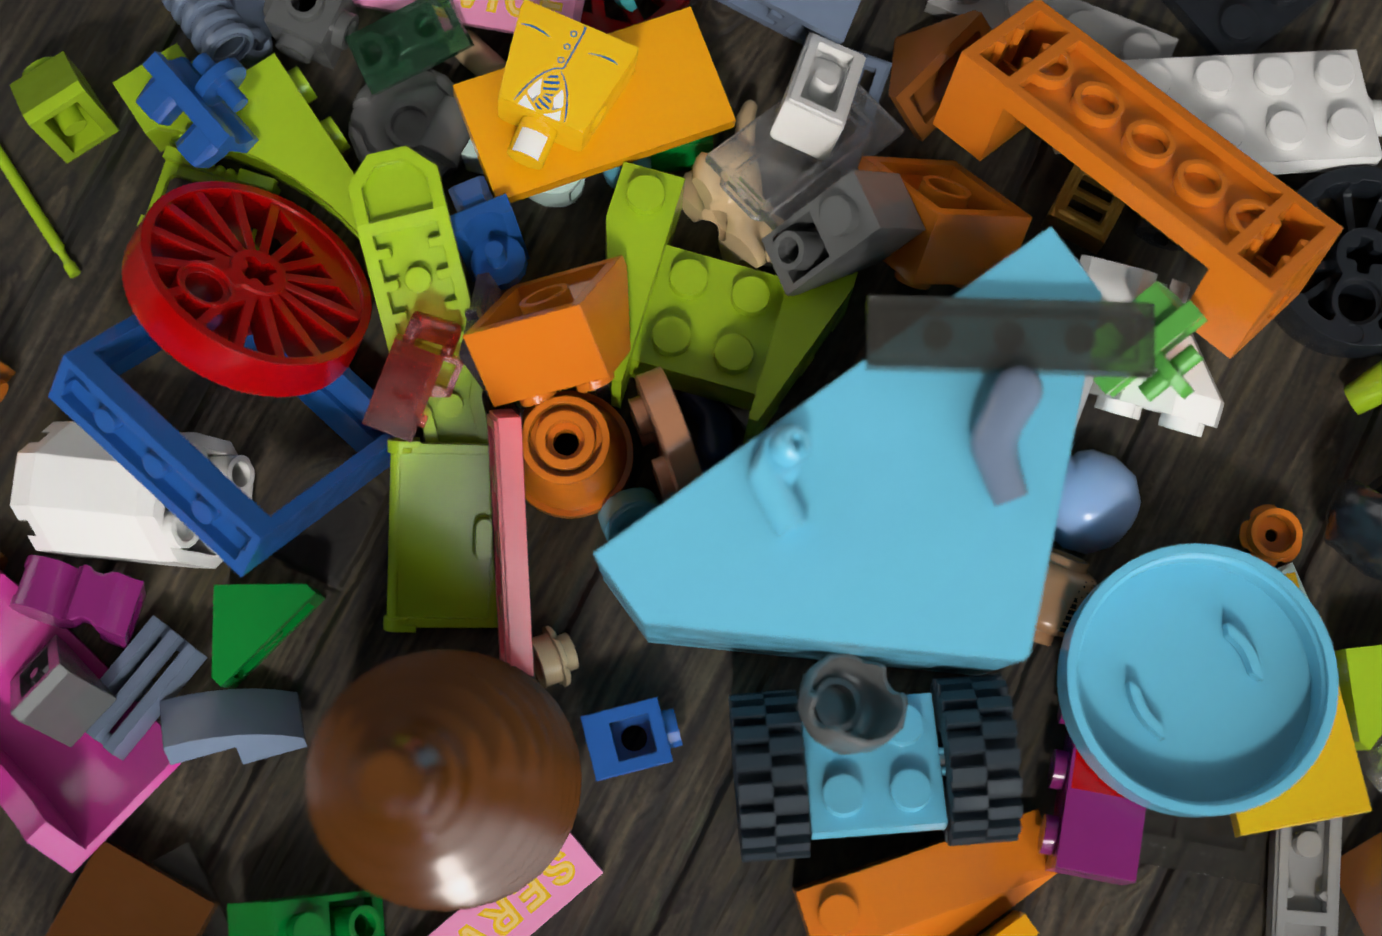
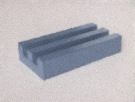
(131, 679)

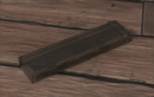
(1008, 333)

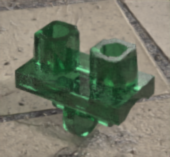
(408, 43)

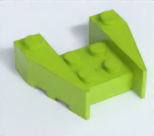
(705, 319)

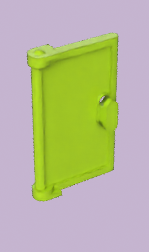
(436, 554)

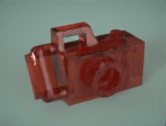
(412, 375)

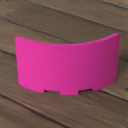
(57, 793)

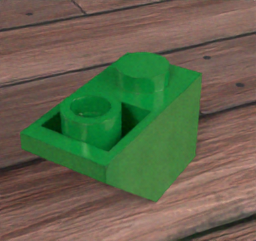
(309, 915)

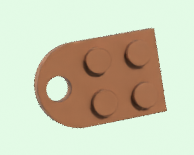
(661, 422)

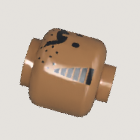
(1062, 594)

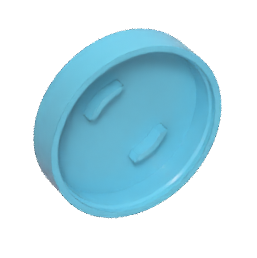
(1198, 681)

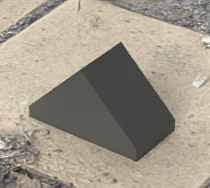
(58, 694)

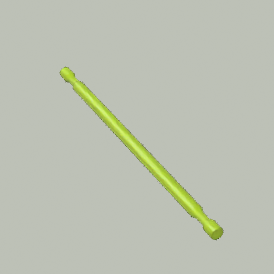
(37, 214)

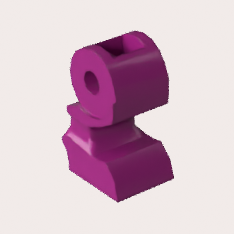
(73, 596)

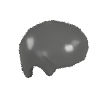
(850, 704)

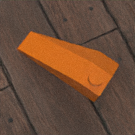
(927, 889)

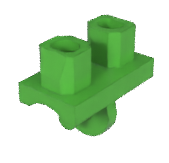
(1172, 326)

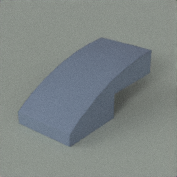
(251, 719)

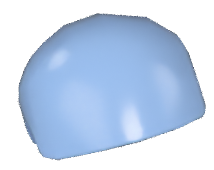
(1096, 502)

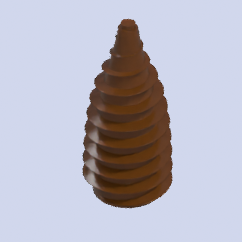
(443, 780)

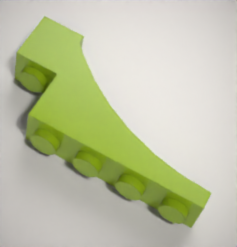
(290, 136)

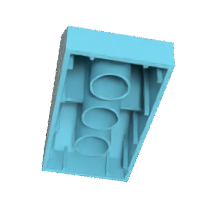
(899, 532)

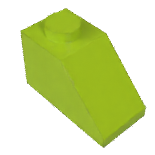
(62, 106)

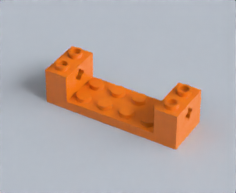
(1150, 155)

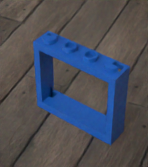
(186, 480)

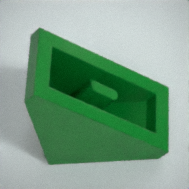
(253, 623)

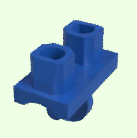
(207, 96)
(488, 233)

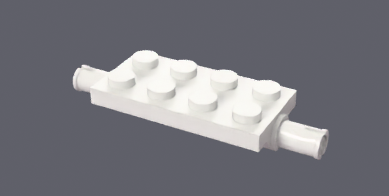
(1279, 107)

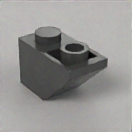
(843, 231)

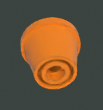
(586, 479)

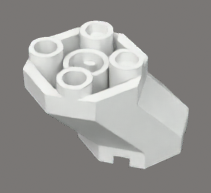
(1201, 408)
(94, 508)

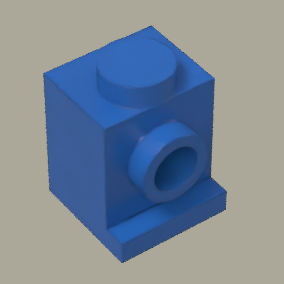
(605, 732)

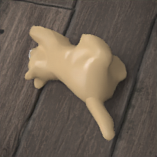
(707, 201)

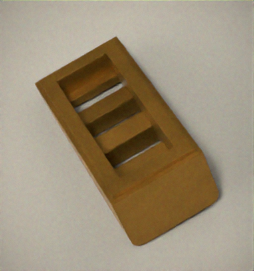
(1074, 224)

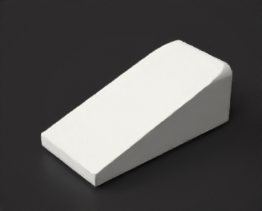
(818, 97)

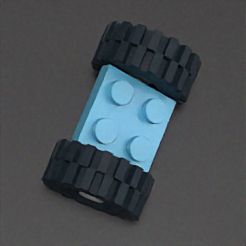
(942, 771)

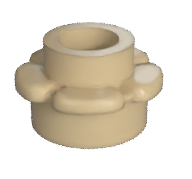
(553, 658)

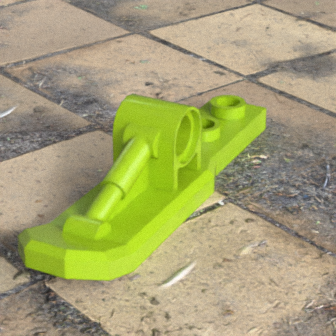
(417, 268)

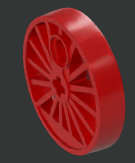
(232, 288)

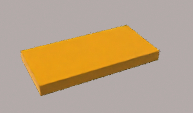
(665, 105)

